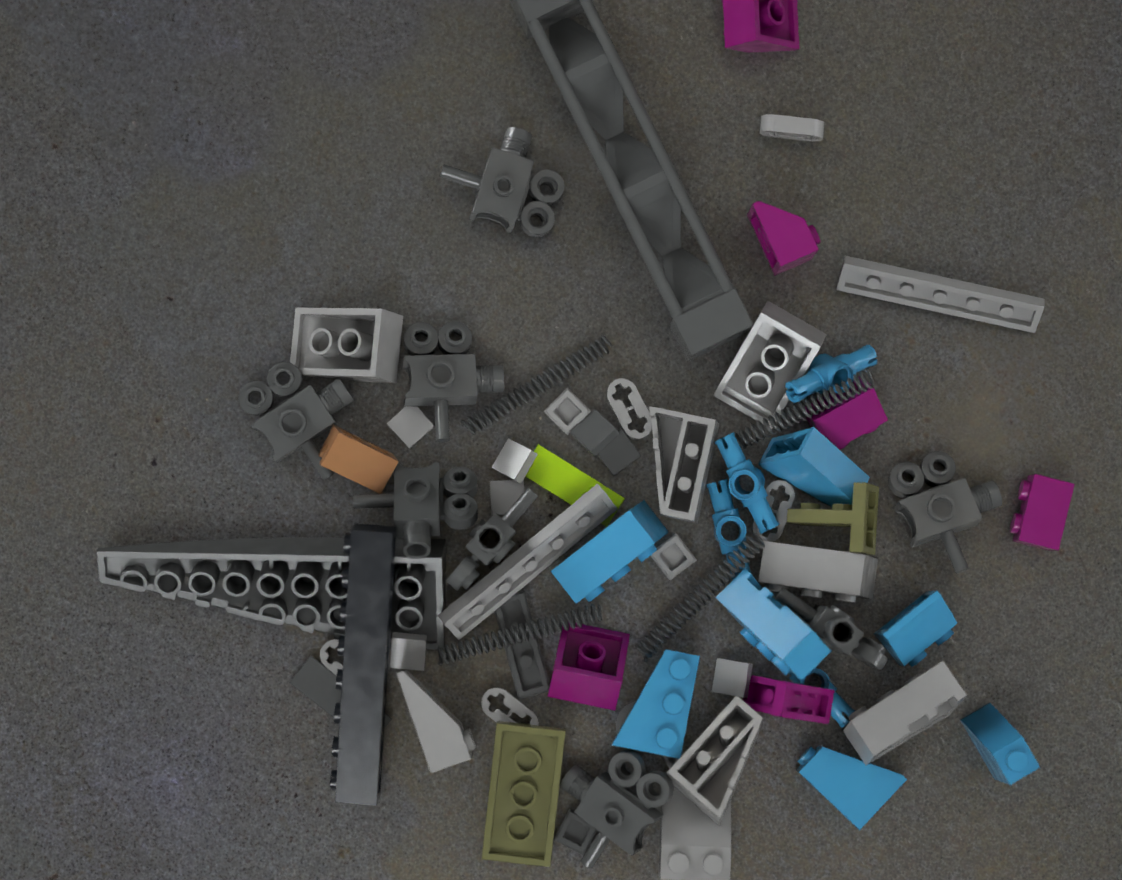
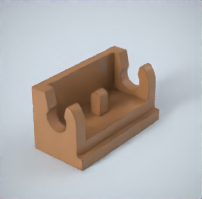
(357, 459)

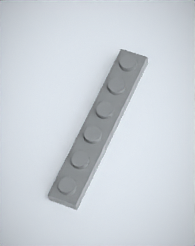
(940, 294)
(527, 562)

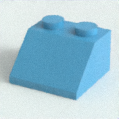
(917, 628)

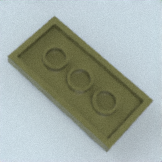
(523, 793)

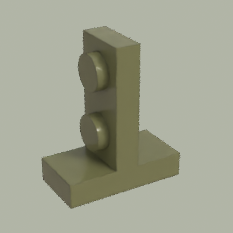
(859, 516)

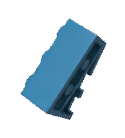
(610, 552)
(772, 627)
(662, 708)

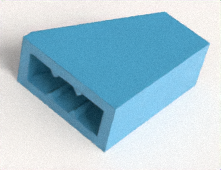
(813, 466)
(999, 745)
(848, 783)

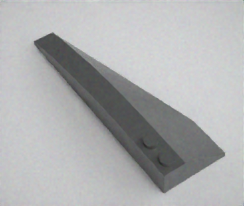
(279, 580)

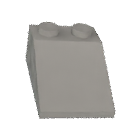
(347, 343)
(772, 354)
(438, 730)
(692, 842)

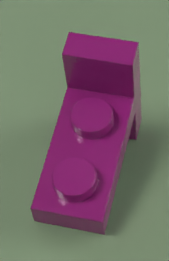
(790, 699)

